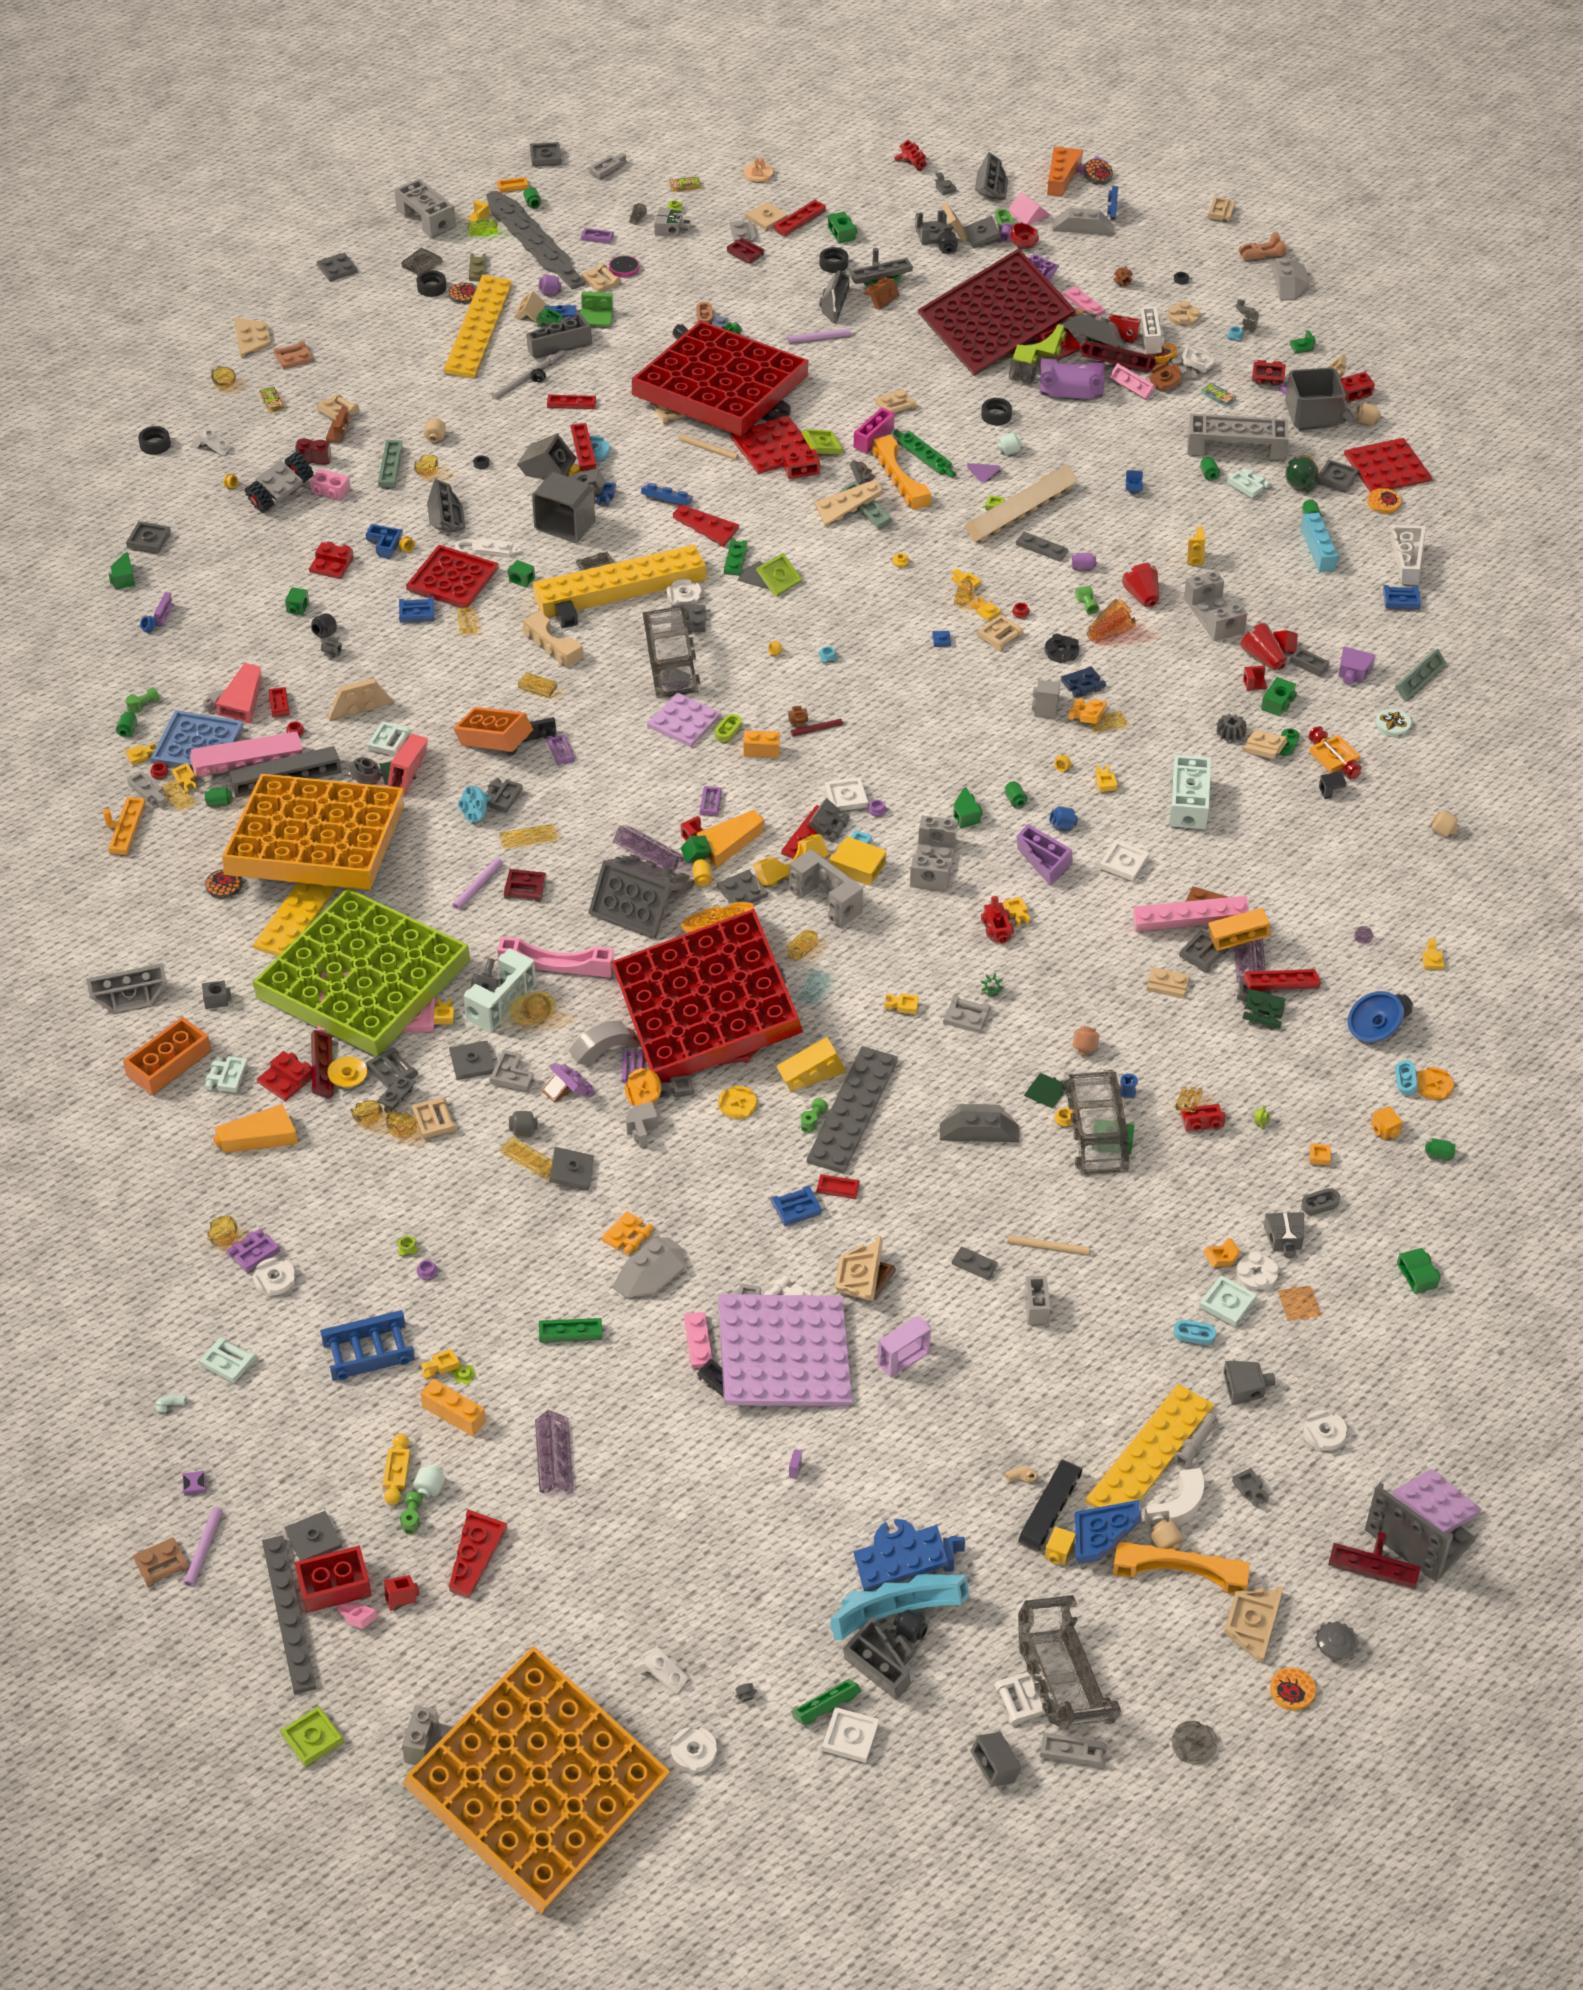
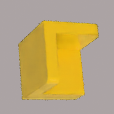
(481, 211)

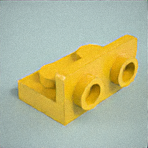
(1196, 547)

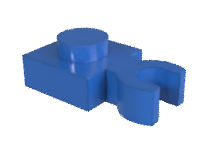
(608, 493)

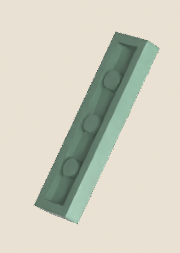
(390, 463)
(872, 510)
(1420, 674)

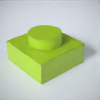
(993, 501)

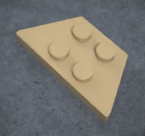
(251, 335)
(359, 698)
(859, 1270)
(1253, 1619)

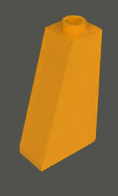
(732, 836)
(257, 1131)

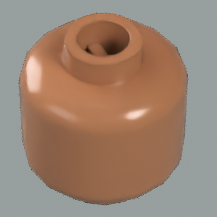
(1086, 1040)

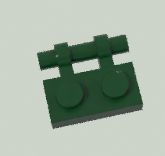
(1266, 1004)

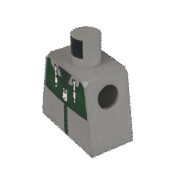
(670, 222)

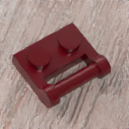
(525, 880)

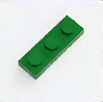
(570, 1330)
(826, 1702)

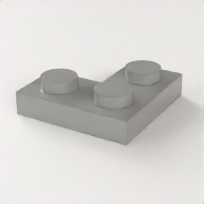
(508, 1075)

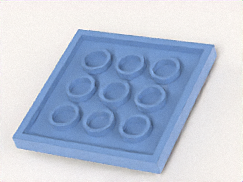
(193, 731)

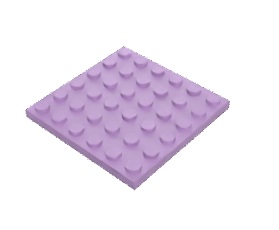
(784, 1350)

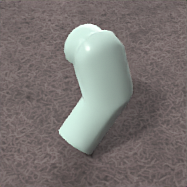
(171, 1399)

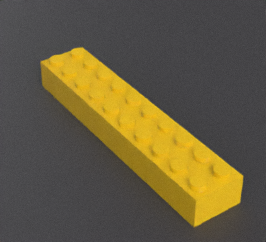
(620, 580)

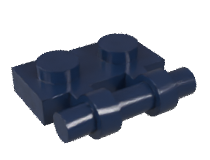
(1080, 679)

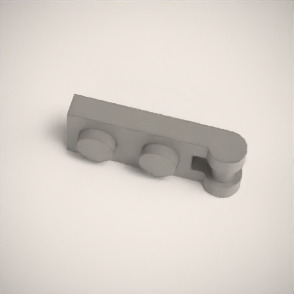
(1073, 1750)

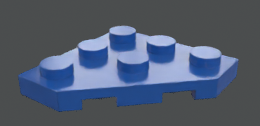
(1103, 1528)

